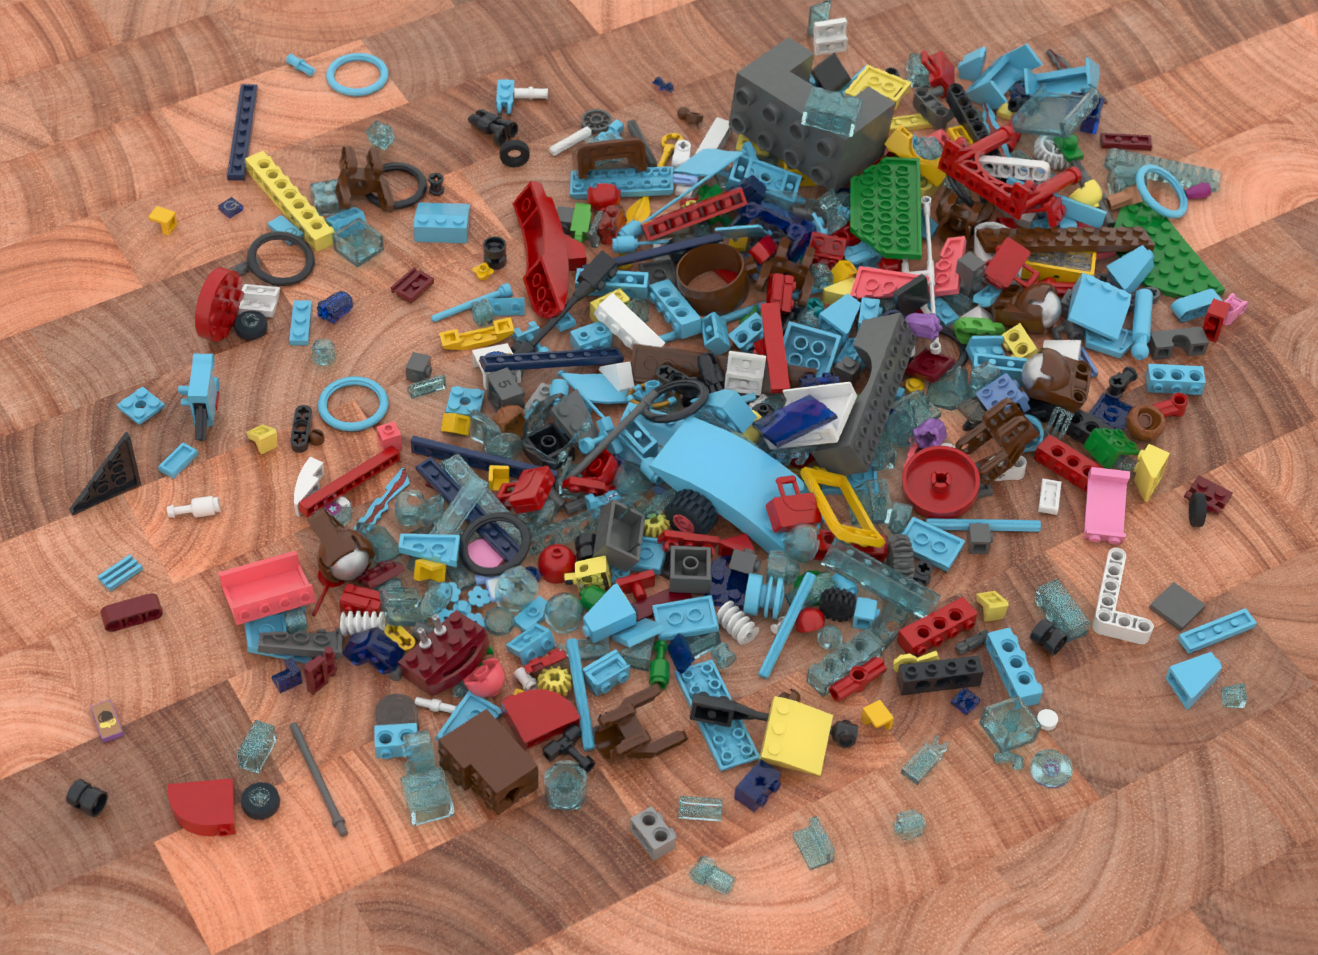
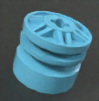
(763, 596)

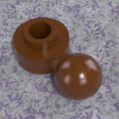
(693, 117)

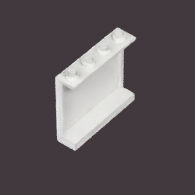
(836, 397)

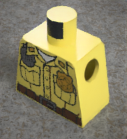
(590, 572)

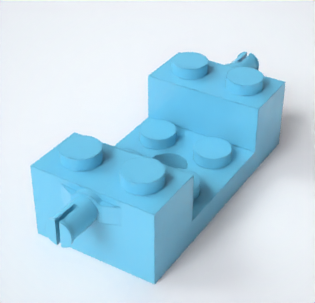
(778, 178)

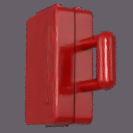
(940, 70)
(1007, 263)
(530, 490)
(792, 509)

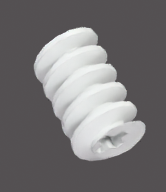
(736, 623)
(352, 625)

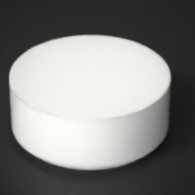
(1047, 719)

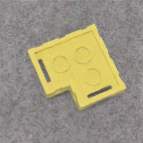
(882, 82)

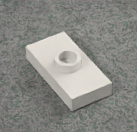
(1049, 496)

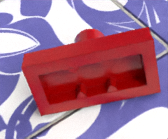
(637, 583)

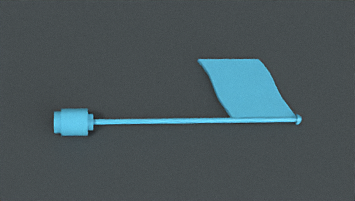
(704, 163)
(628, 244)
(597, 389)

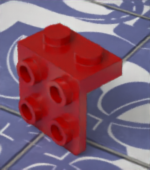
(1053, 206)

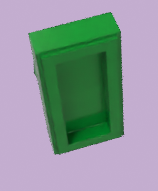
(1069, 148)

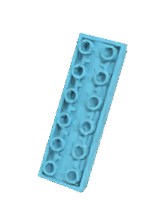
(631, 182)
(727, 745)

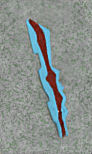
(992, 126)
(380, 505)

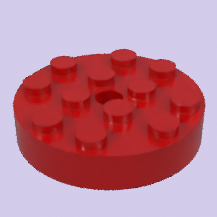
(218, 304)
(940, 499)

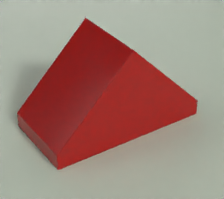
(738, 542)

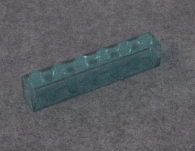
(880, 579)

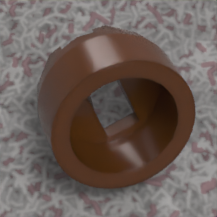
(315, 438)

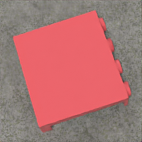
(266, 587)

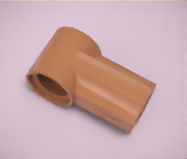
(1126, 197)

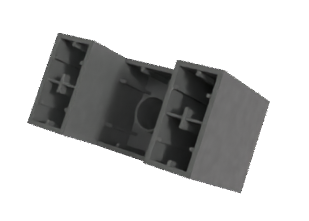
(770, 110)

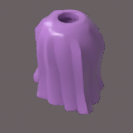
(924, 325)
(930, 433)

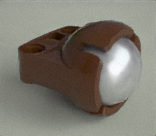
(1033, 307)
(1056, 379)
(342, 551)

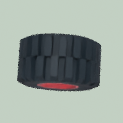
(691, 513)

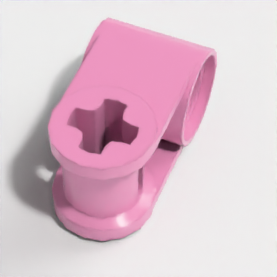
(1236, 308)

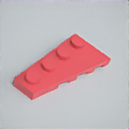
(879, 282)

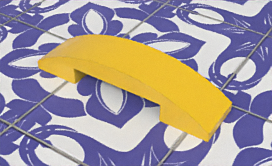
(477, 338)

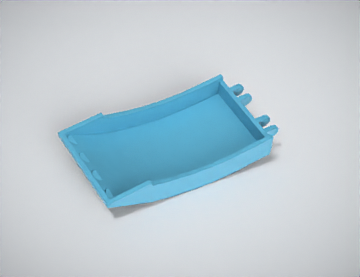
(729, 474)

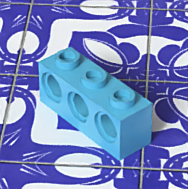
(1175, 379)

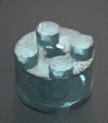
(519, 579)
(565, 785)

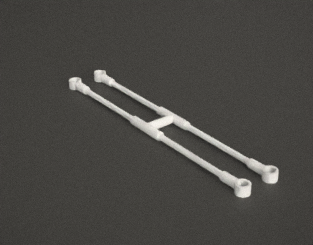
(926, 204)

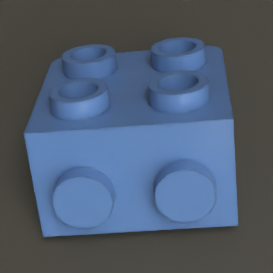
(1001, 389)

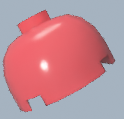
(486, 679)

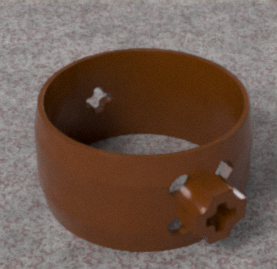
(715, 257)

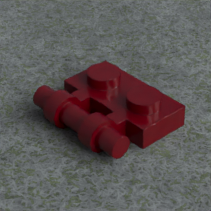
(1215, 495)
(379, 574)
(319, 670)

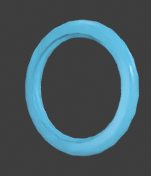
(357, 91)
(1172, 181)
(355, 426)

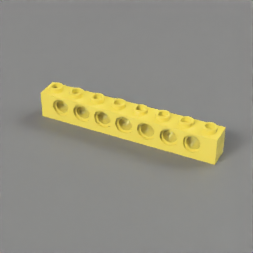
(289, 200)

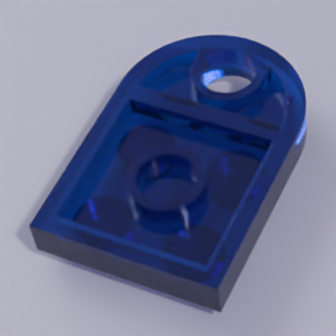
(727, 584)

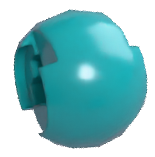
(816, 305)

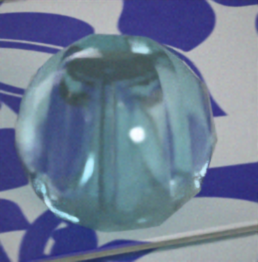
(830, 637)

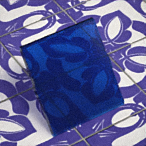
(794, 420)

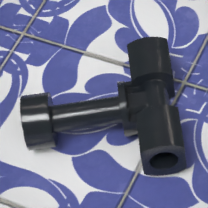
(566, 746)

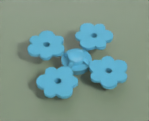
(476, 597)

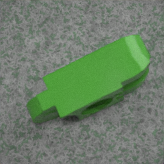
(581, 222)
(970, 326)

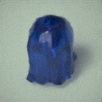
(335, 306)

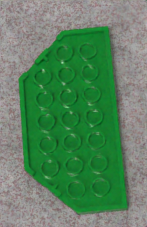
(888, 208)
(1176, 265)

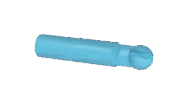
(1142, 323)

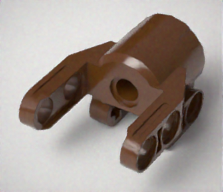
(362, 181)
(948, 212)
(779, 265)
(1009, 429)
(622, 735)

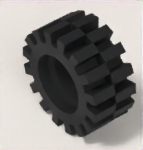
(837, 604)

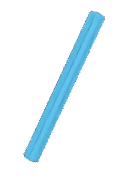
(994, 524)
(786, 625)
(580, 694)

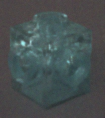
(380, 134)

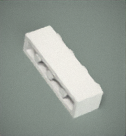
(625, 323)

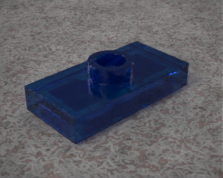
(680, 653)

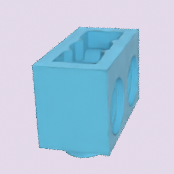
(748, 332)
(392, 735)

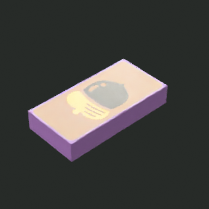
(106, 721)

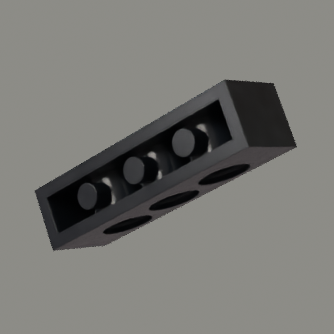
(1079, 426)
(939, 675)

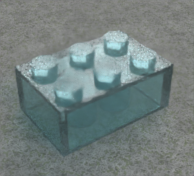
(832, 111)

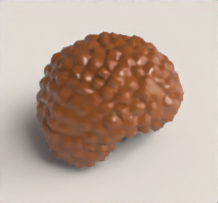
(510, 419)
(1145, 422)

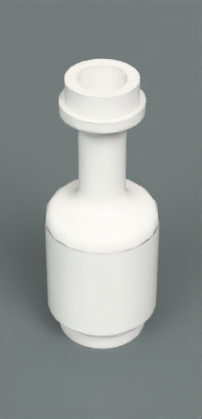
(199, 507)

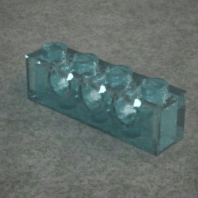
(868, 646)

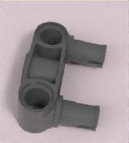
(930, 107)

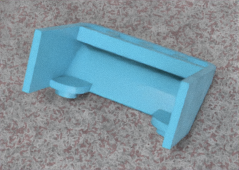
(1002, 75)
(1064, 81)

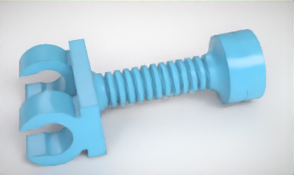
(529, 335)

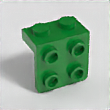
(1108, 445)

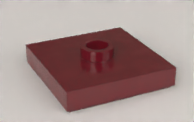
(929, 366)

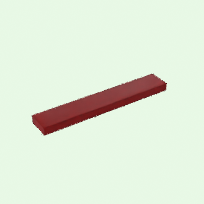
(774, 347)

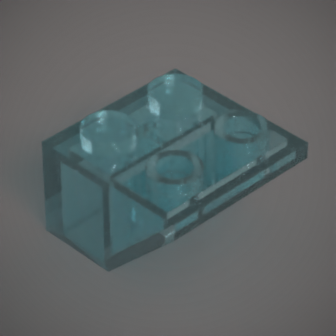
(875, 500)

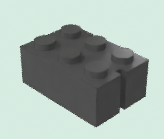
(619, 537)

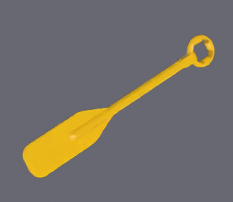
(641, 209)

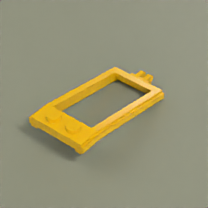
(867, 535)

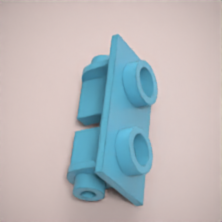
(507, 306)

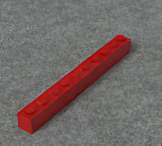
(349, 481)

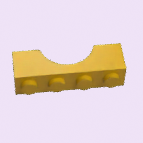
(901, 144)

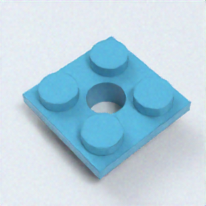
(461, 395)
(140, 398)

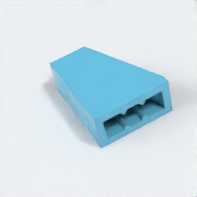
(1131, 269)
(840, 317)
(609, 615)
(1193, 677)

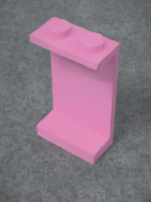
(1106, 505)

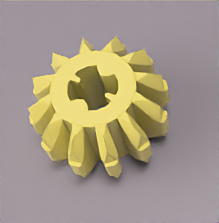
(655, 526)
(555, 680)

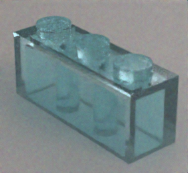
(1062, 610)

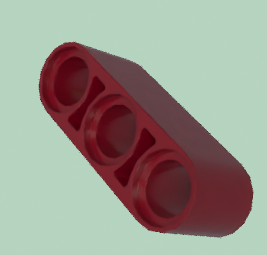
(131, 612)

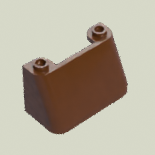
(586, 154)

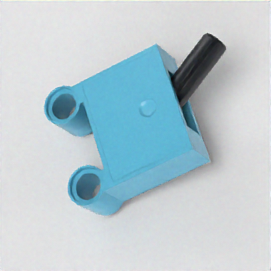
(201, 393)

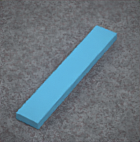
(1076, 210)

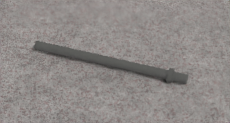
(646, 401)
(338, 821)

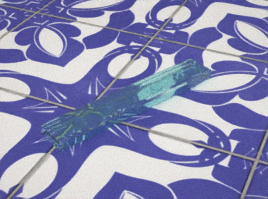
(460, 472)
(457, 510)

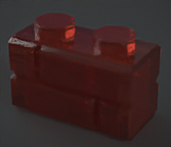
(610, 223)

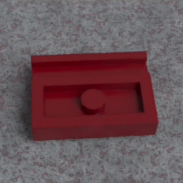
(412, 285)

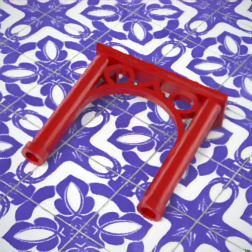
(957, 159)

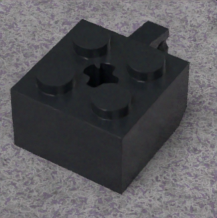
(548, 441)

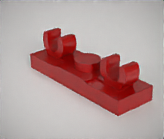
(678, 538)

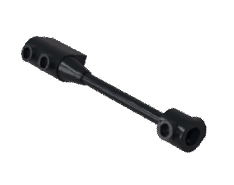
(590, 279)
(723, 710)

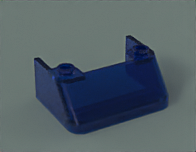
(798, 228)

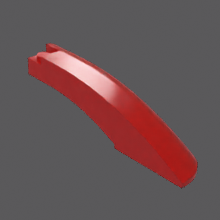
(545, 251)

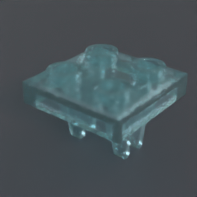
(917, 406)

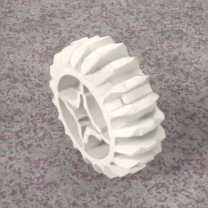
(1047, 151)

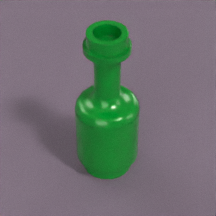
(659, 668)

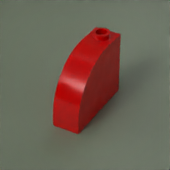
(538, 716)
(204, 806)

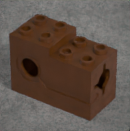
(488, 762)

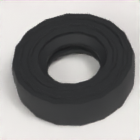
(514, 145)
(1197, 509)

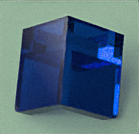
(288, 678)

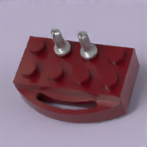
(445, 654)

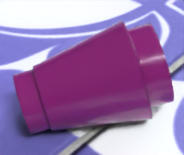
(1198, 191)

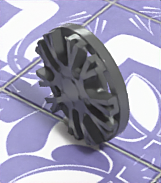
(596, 121)

